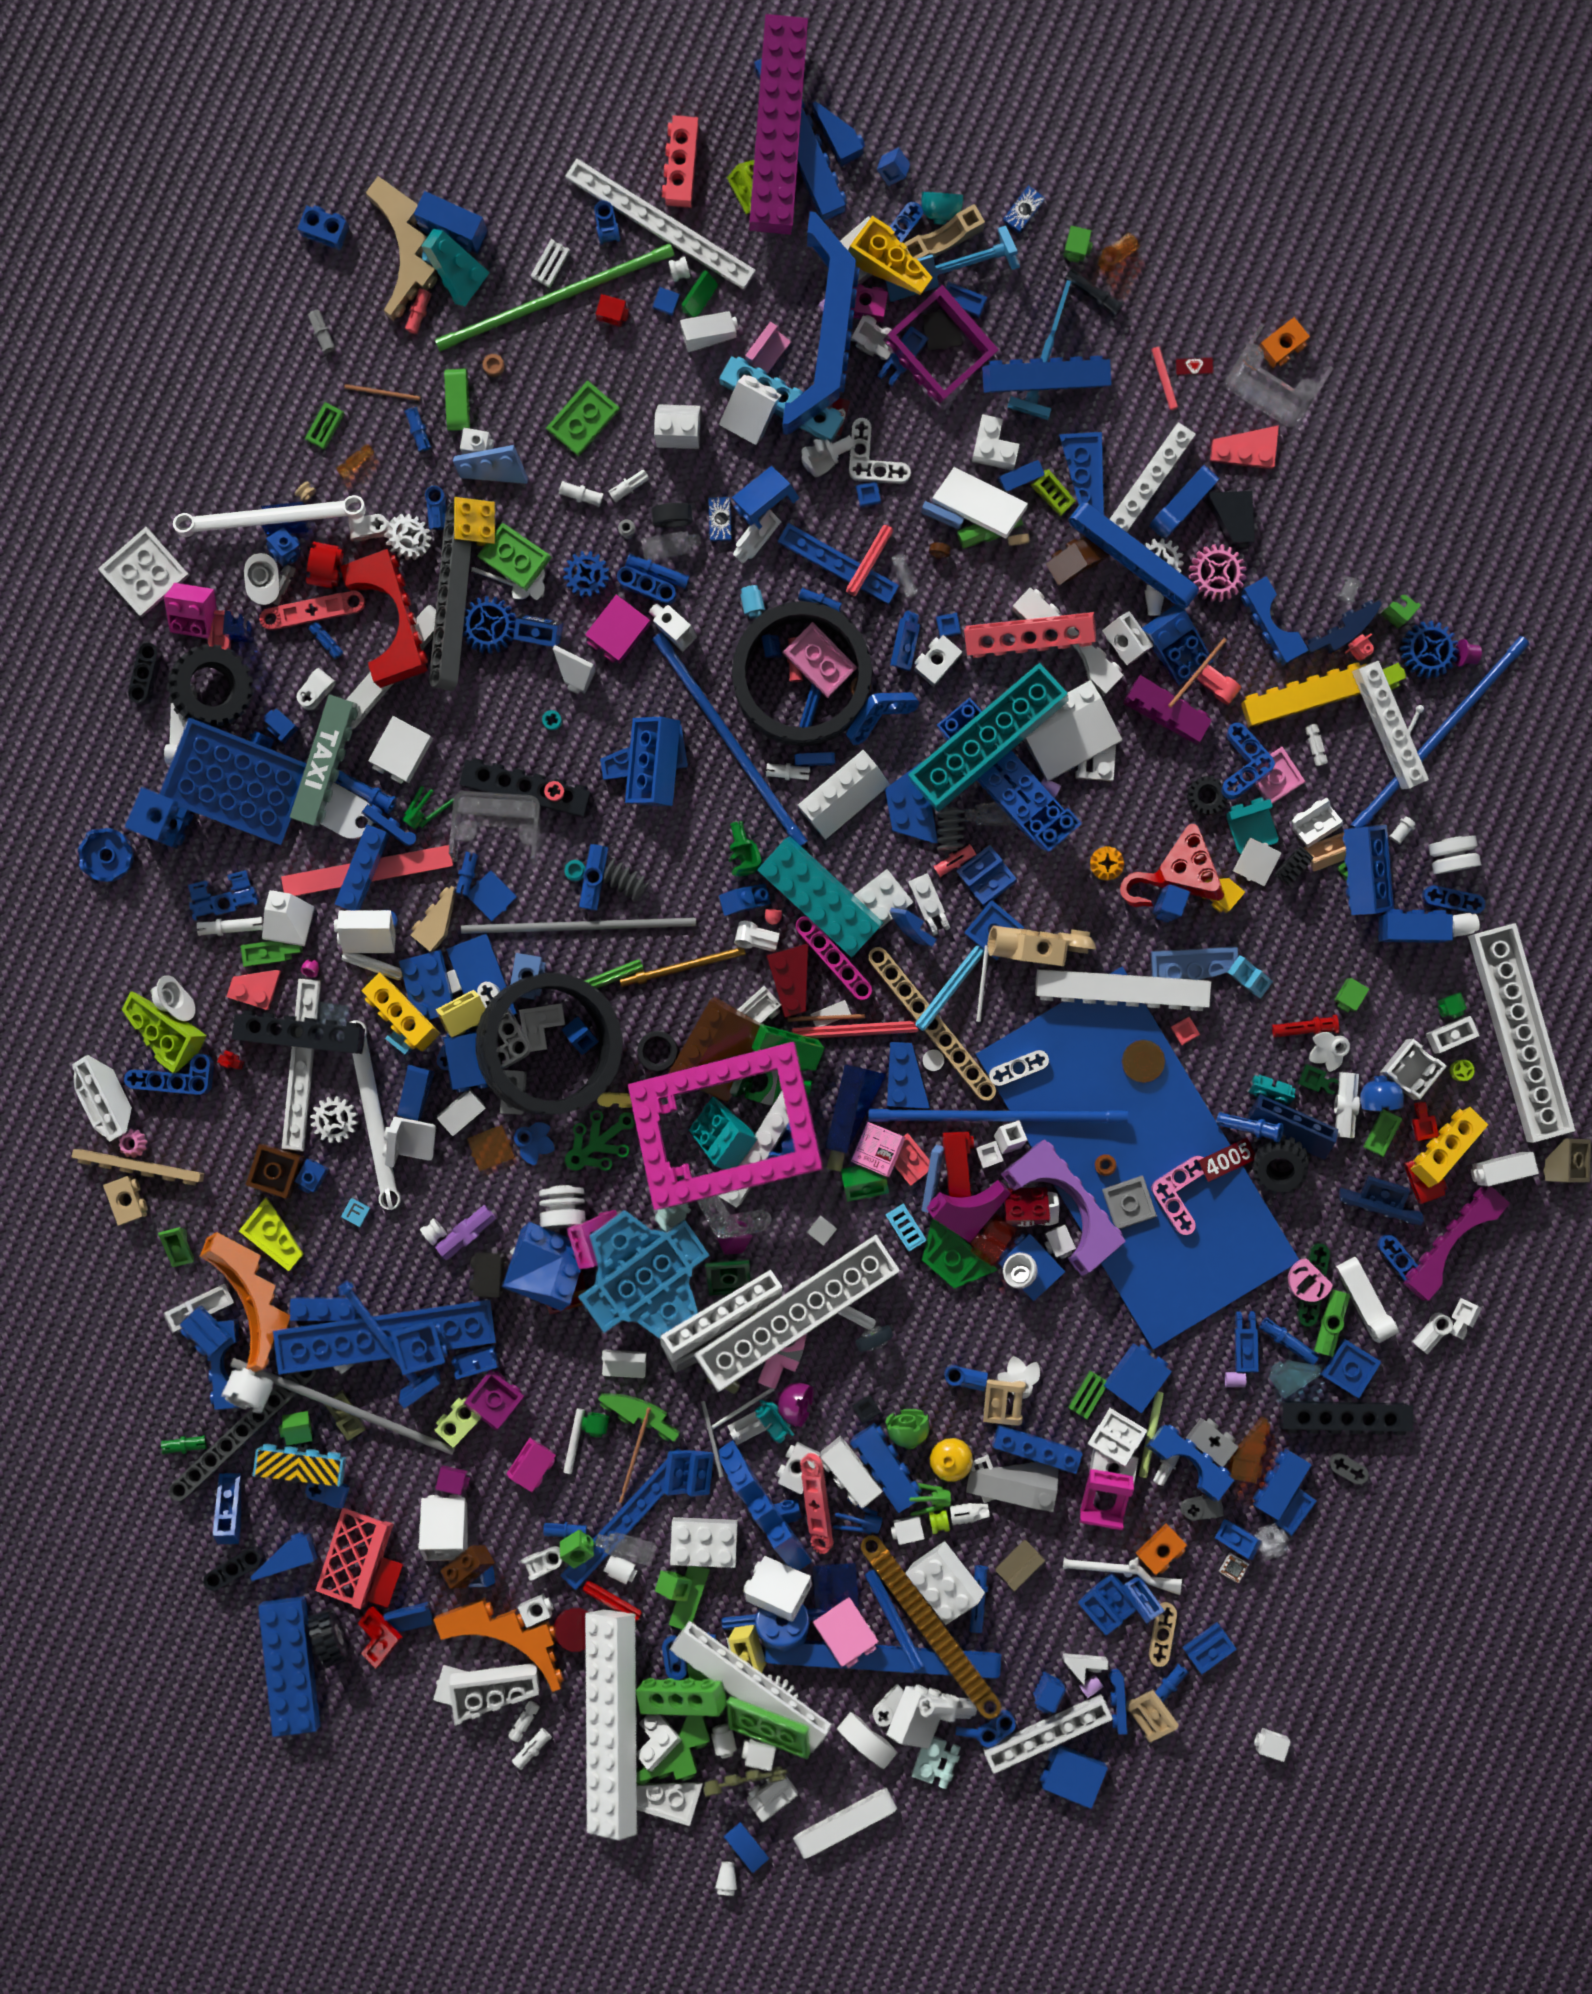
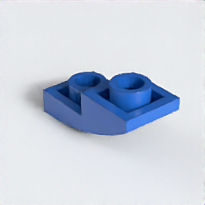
(746, 1847)

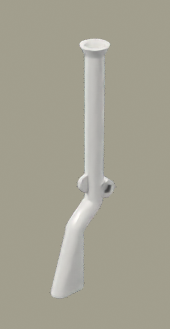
(1168, 1584)

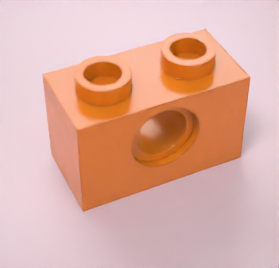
(1290, 332)
(1166, 1537)

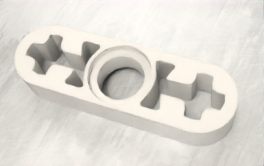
(1001, 1068)

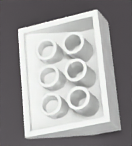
(1073, 733)

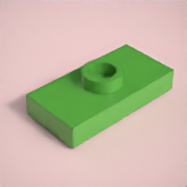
(1382, 1133)

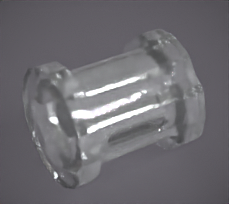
(1349, 590)

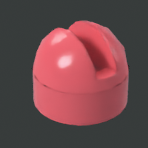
(773, 916)

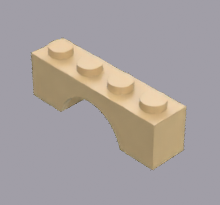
(958, 229)

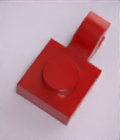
(230, 1060)
(1424, 1126)

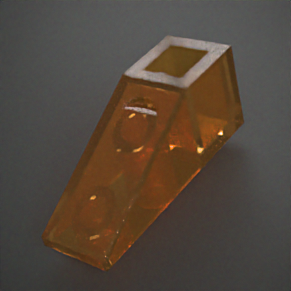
(1245, 1461)

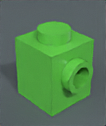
(1077, 244)
(296, 1428)

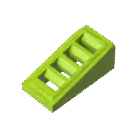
(1048, 497)

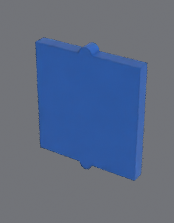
(491, 895)

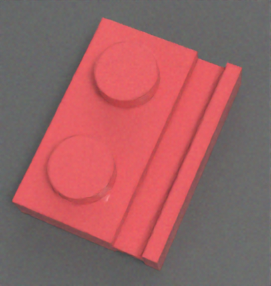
(911, 1161)

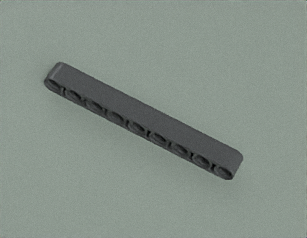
(450, 607)
(237, 1439)

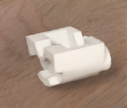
(870, 337)

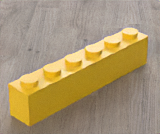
(1300, 697)

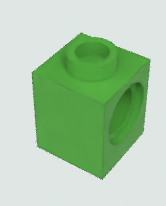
(1351, 995)
(576, 1548)
(673, 1585)

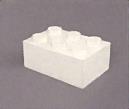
(850, 1472)
(703, 1542)
(945, 1583)

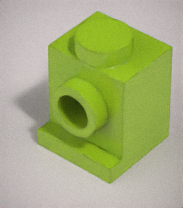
(1394, 675)

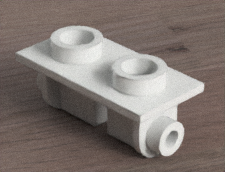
(746, 1428)

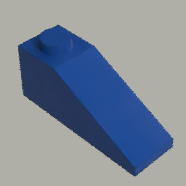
(840, 136)
(228, 1509)
(293, 1553)

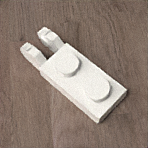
(928, 901)

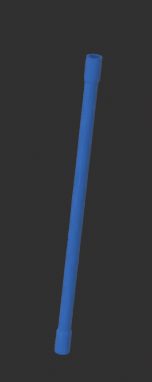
(667, 650)
(1512, 653)
(1109, 1116)

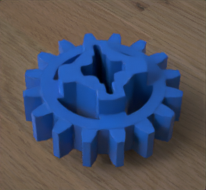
(592, 569)

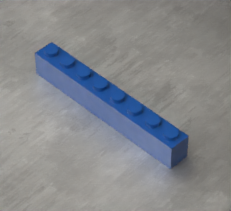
(815, 168)

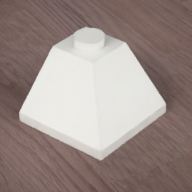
(575, 670)
(286, 919)

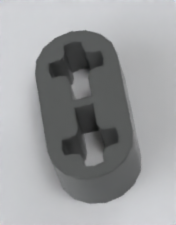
(1346, 1472)

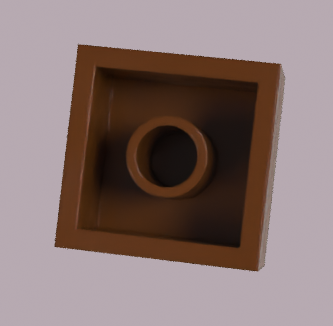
(274, 1170)

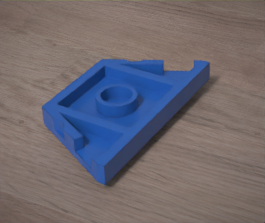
(909, 810)

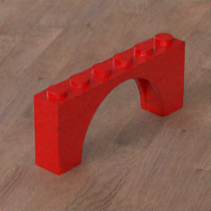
(404, 655)

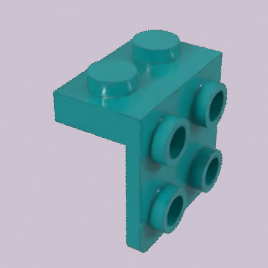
(1252, 822)

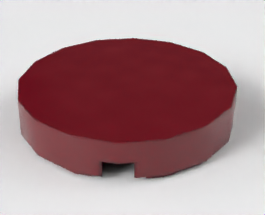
(571, 1629)

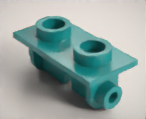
(1280, 1093)
(769, 1414)

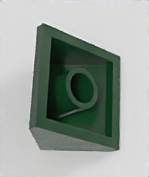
(727, 1276)

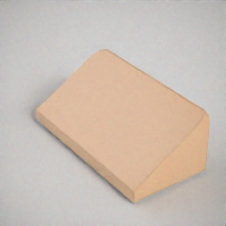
(1327, 852)

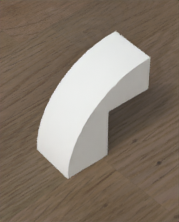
(866, 1741)

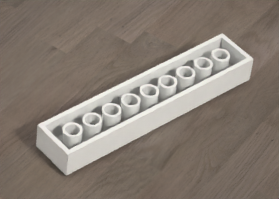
(1521, 1033)
(796, 1313)
(611, 1724)

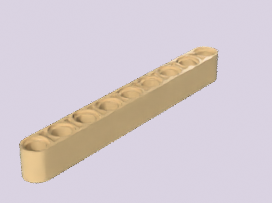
(941, 1029)

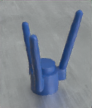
(870, 1522)

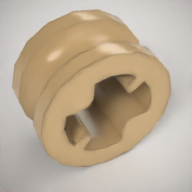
(305, 492)

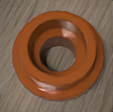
(1112, 1165)

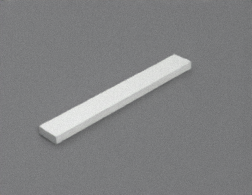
(300, 1070)

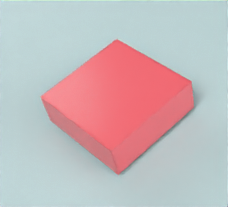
(1185, 1030)

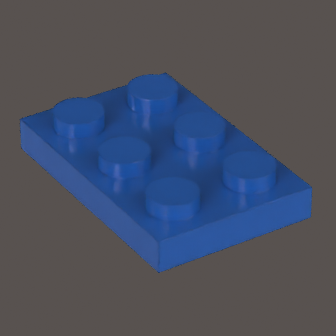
(427, 982)

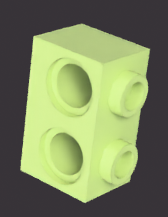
(462, 1424)

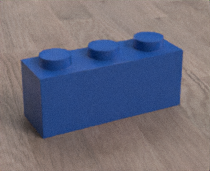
(1170, 903)
(322, 1309)
(1281, 1483)

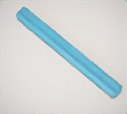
(949, 988)

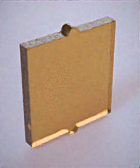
(491, 1148)

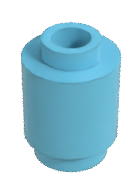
(752, 601)

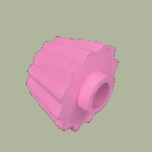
(140, 1143)

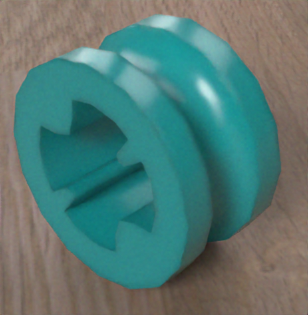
(555, 726)

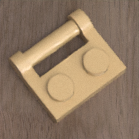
(997, 1401)
(1154, 1712)

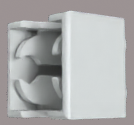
(1413, 1069)

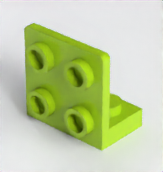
(741, 183)

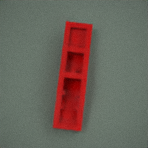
(956, 1165)

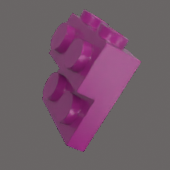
(494, 1399)

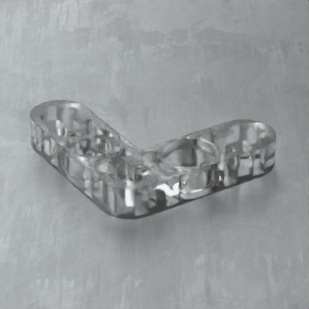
(730, 1221)

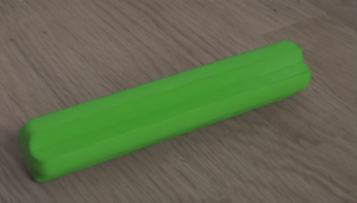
(616, 974)

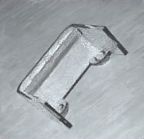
(1268, 391)
(495, 810)

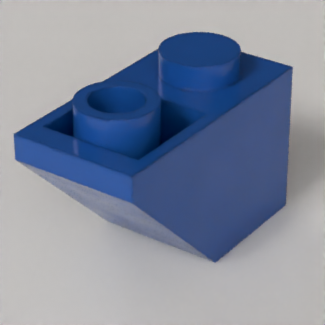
(744, 899)

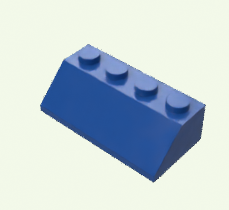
(652, 761)
(1368, 869)

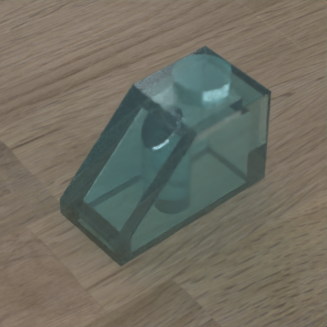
(1292, 1376)

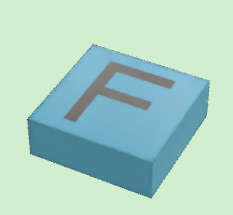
(355, 1212)

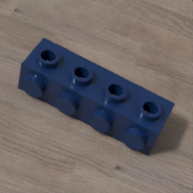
(1313, 1134)

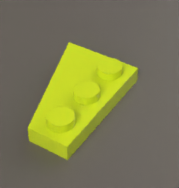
(271, 1235)

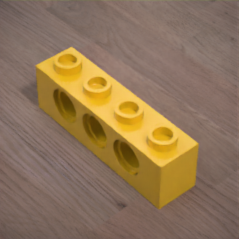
(424, 1031)
(1471, 1126)

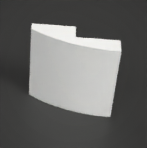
(1117, 1437)

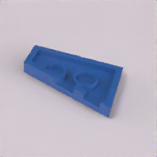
(904, 1078)

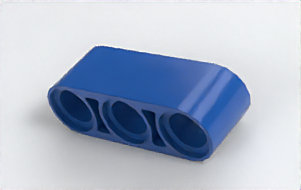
(652, 594)

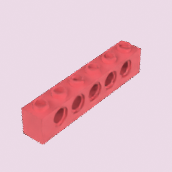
(1083, 622)

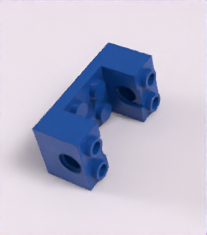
(152, 818)

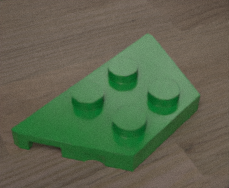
(951, 1256)

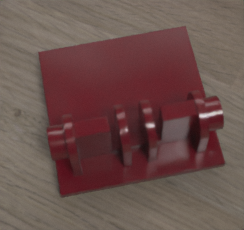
(1027, 1205)

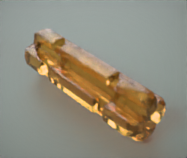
(355, 460)

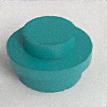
(574, 870)

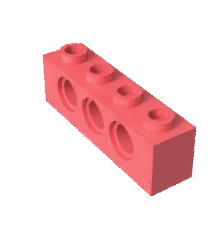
(686, 128)

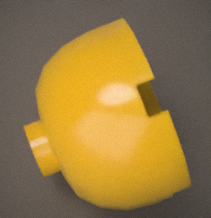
(951, 1459)

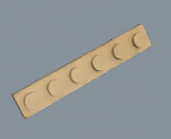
(146, 1168)

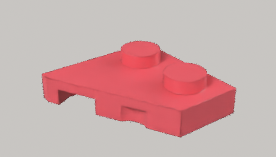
(255, 988)

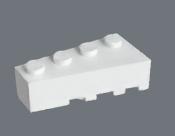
(490, 1689)

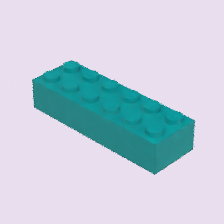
(820, 896)

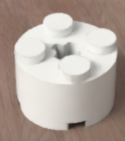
(247, 1390)

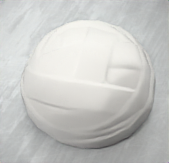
(1020, 1270)

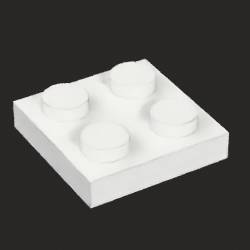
(882, 895)

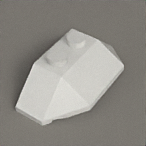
(101, 1097)

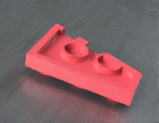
(1247, 449)

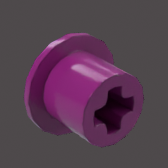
(1467, 653)

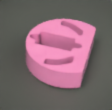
(1311, 1293)

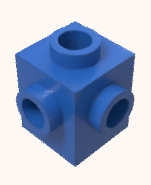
(283, 547)

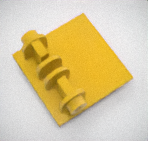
(474, 520)

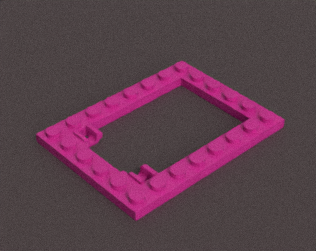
(647, 1107)

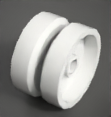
(1454, 852)

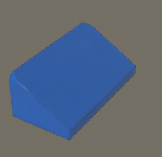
(1021, 475)

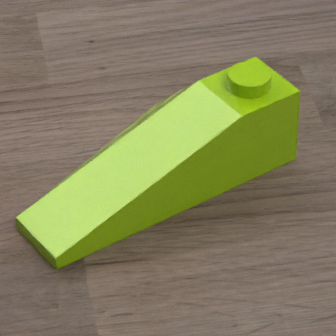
(170, 1039)

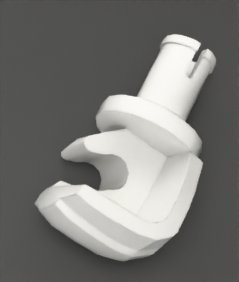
(824, 455)

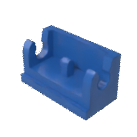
(475, 1362)

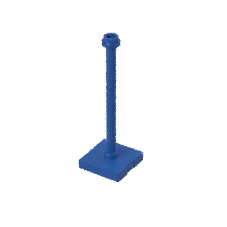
(418, 1384)

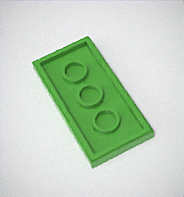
(768, 1727)

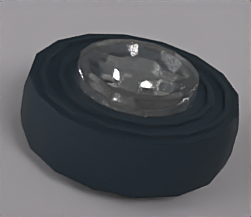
(874, 1338)

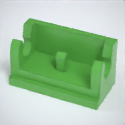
(1398, 614)

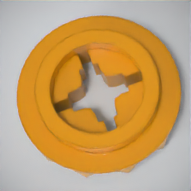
(1100, 870)

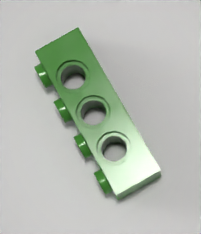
(681, 1697)

